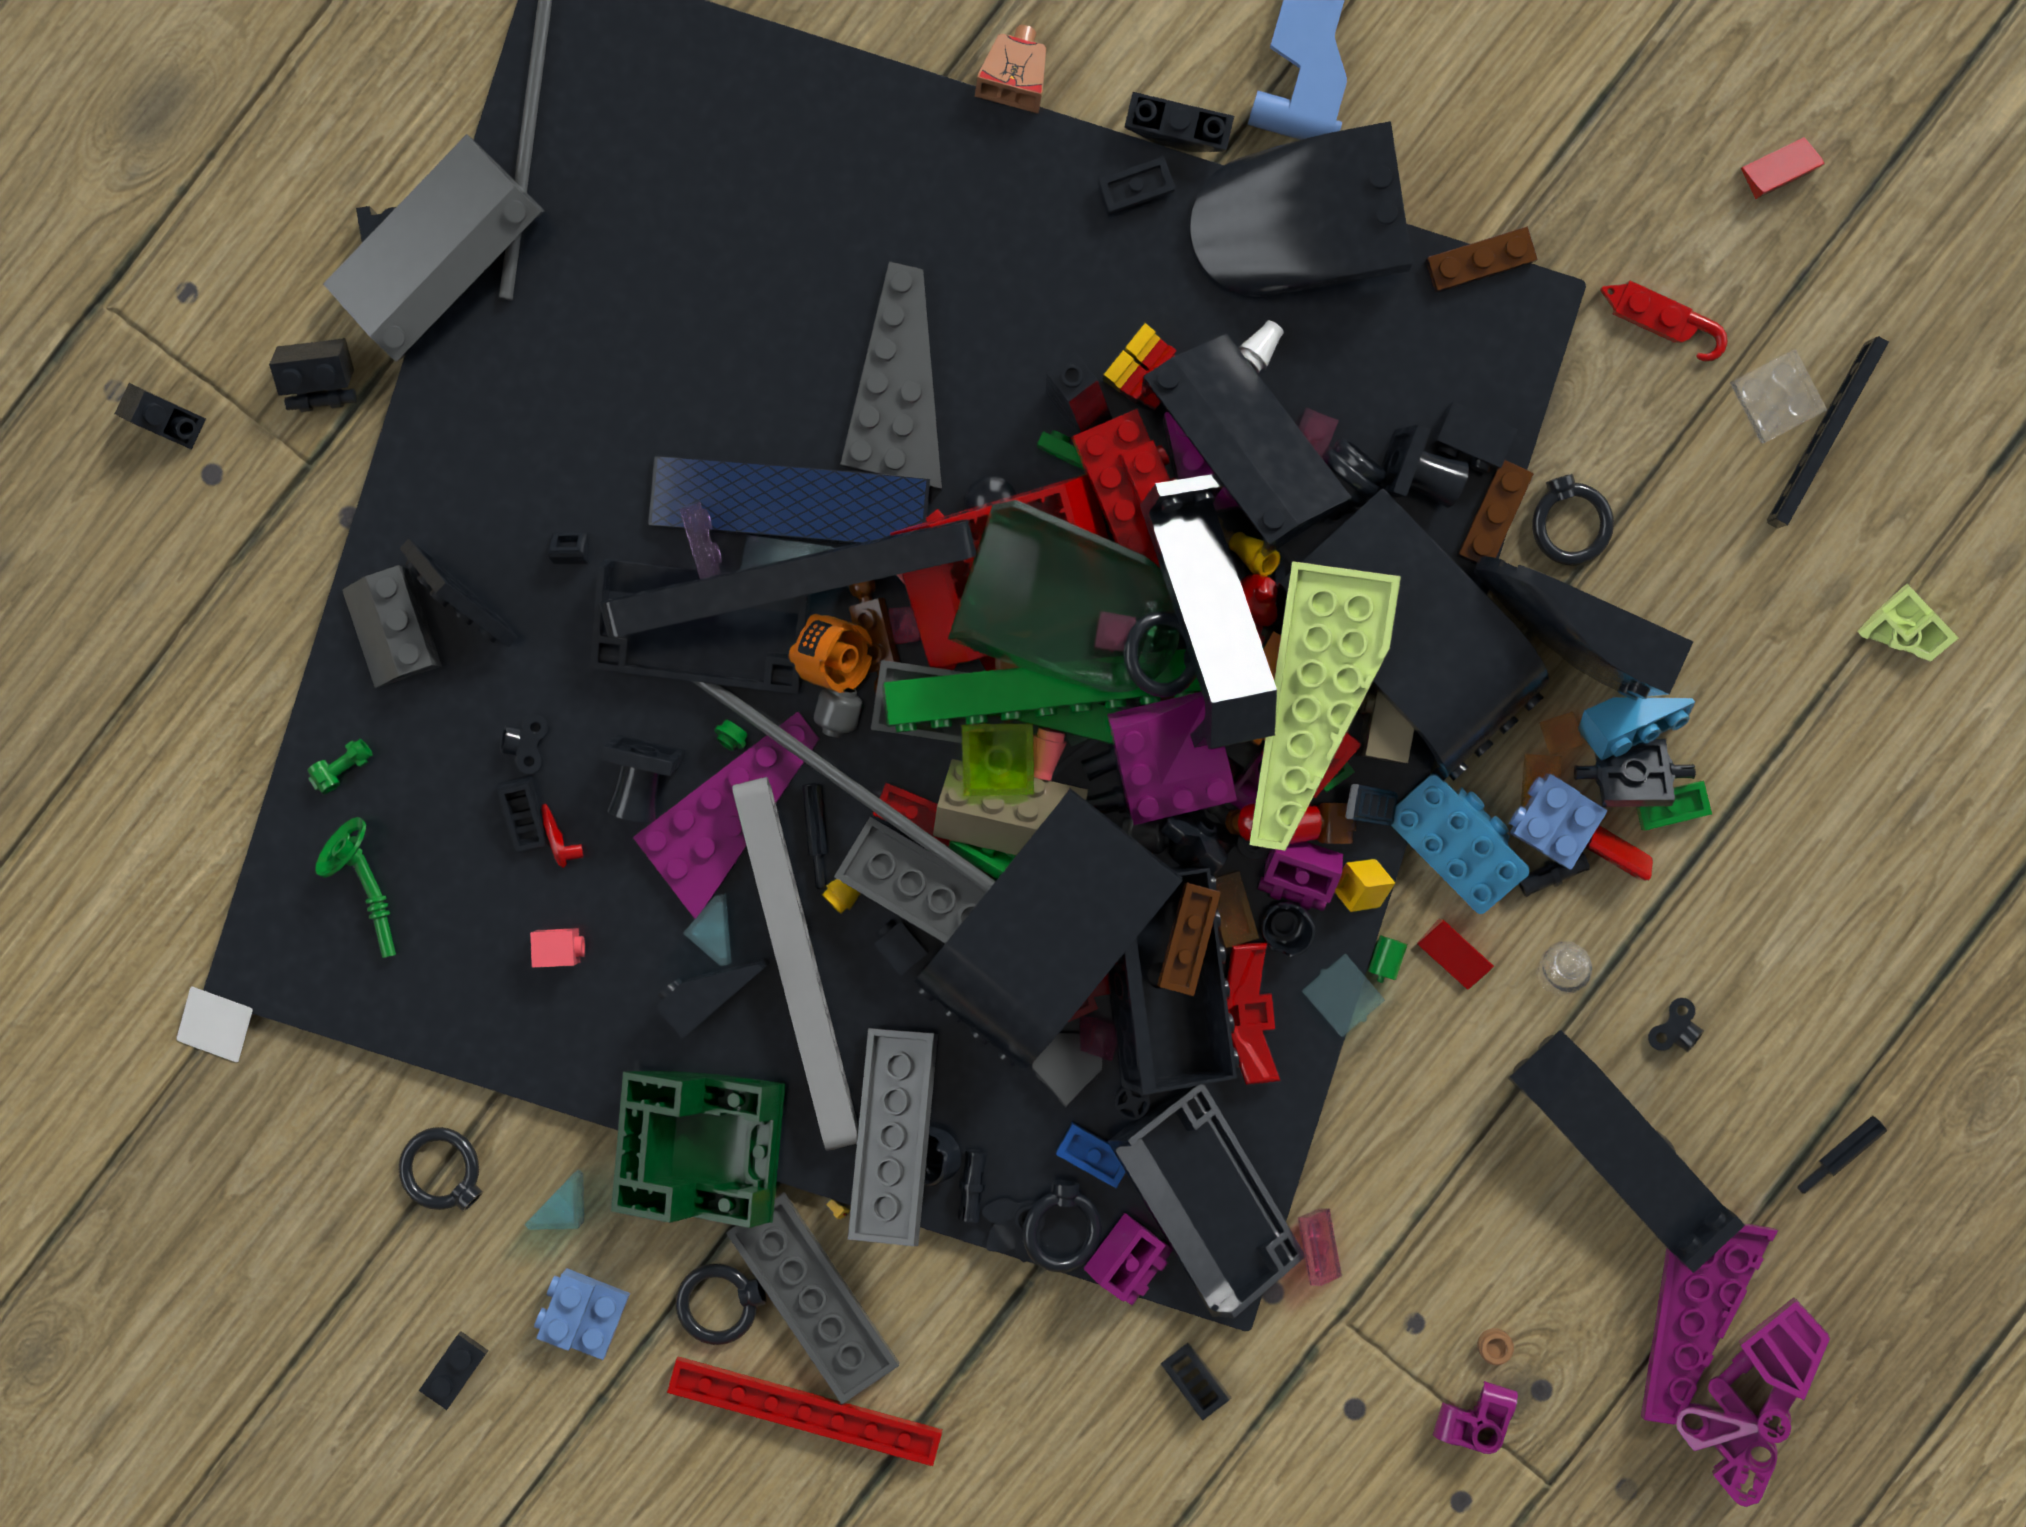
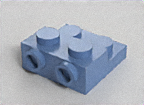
(1557, 820)
(581, 1314)

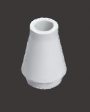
(1261, 345)

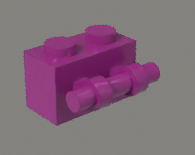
(1302, 874)
(1128, 1260)

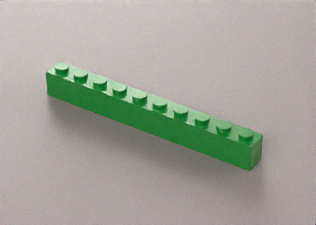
(1005, 694)

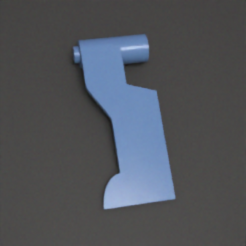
(1308, 41)

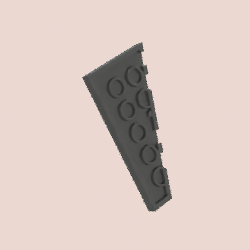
(895, 403)

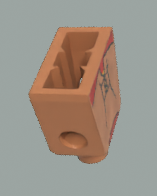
(1014, 71)

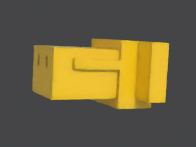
(838, 1210)

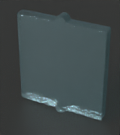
(1343, 995)

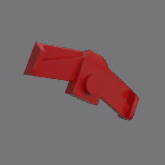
(1251, 1013)

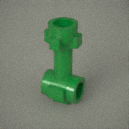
(325, 776)

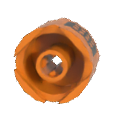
(832, 653)

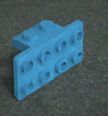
(1460, 842)

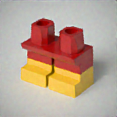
(1140, 357)

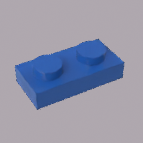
(1091, 1155)

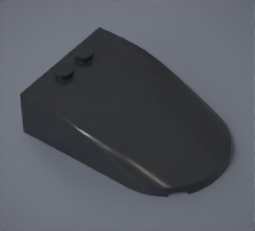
(1304, 215)
(1589, 632)

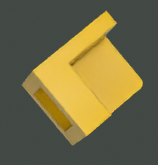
(1364, 885)

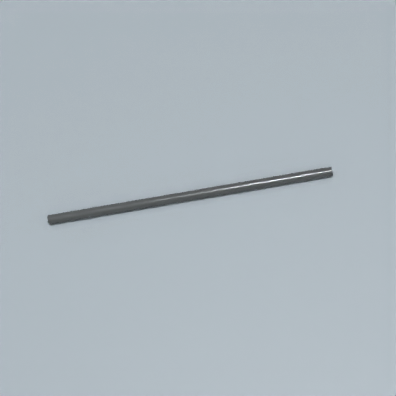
(527, 135)
(848, 785)

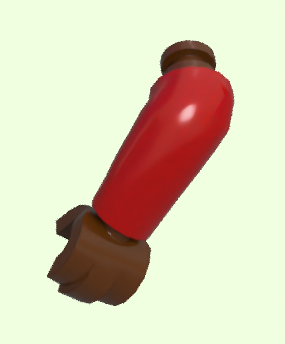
(1324, 823)

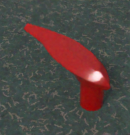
(560, 852)

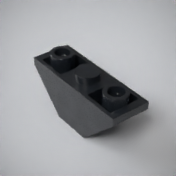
(1178, 124)

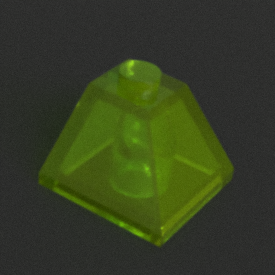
(997, 759)

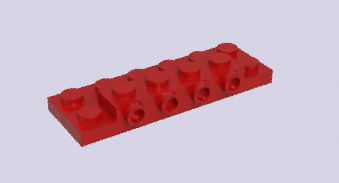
(1122, 472)

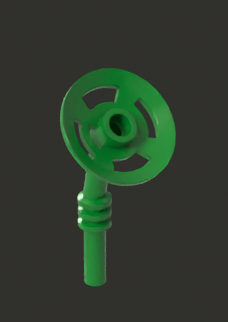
(345, 852)

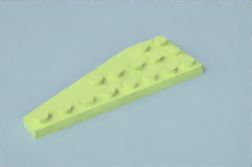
(1327, 658)

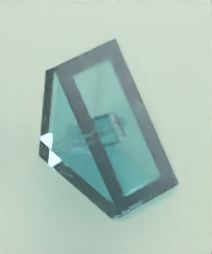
(711, 930)
(563, 1208)

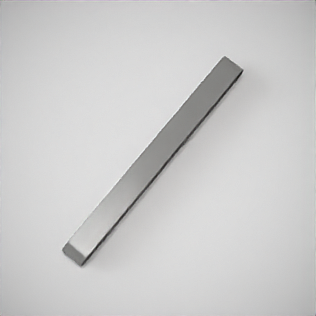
(796, 963)

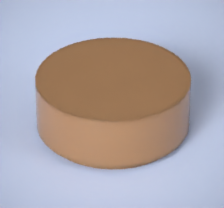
(1495, 1346)

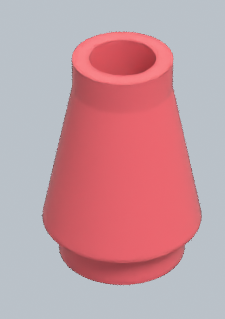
(1047, 750)

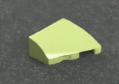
(1909, 625)

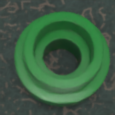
(731, 735)

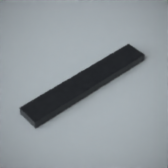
(1827, 432)

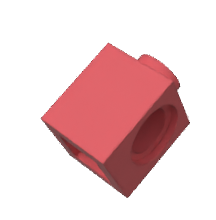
(556, 947)

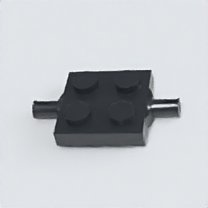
(1637, 777)

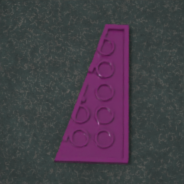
(703, 834)
(1693, 1317)

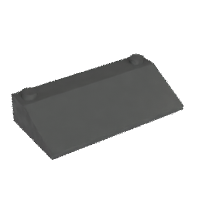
(432, 247)

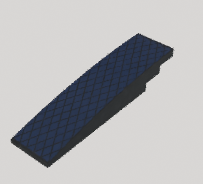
(787, 500)

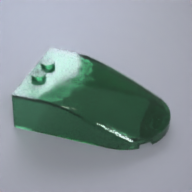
(1041, 595)

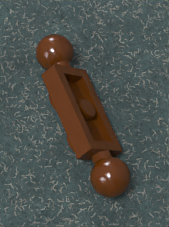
(875, 619)

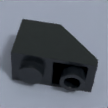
(160, 416)

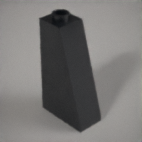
(1077, 394)

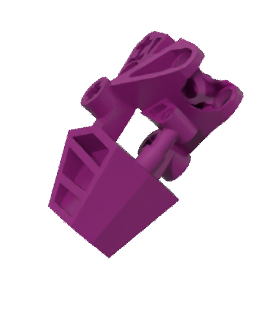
(1787, 1355)

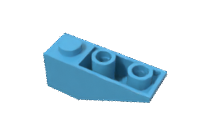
(1625, 722)

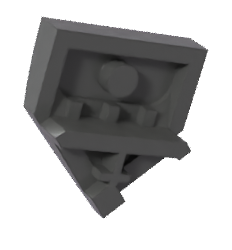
(1066, 1067)

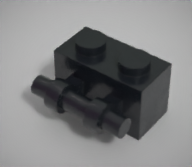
(313, 368)

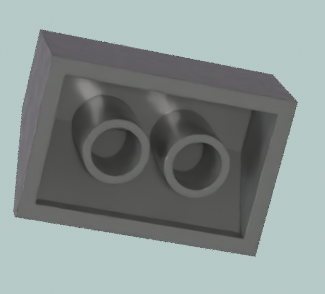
(391, 626)

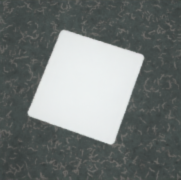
(214, 1024)

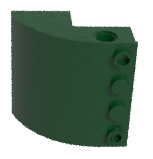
(697, 1147)

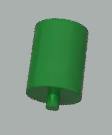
(1387, 958)

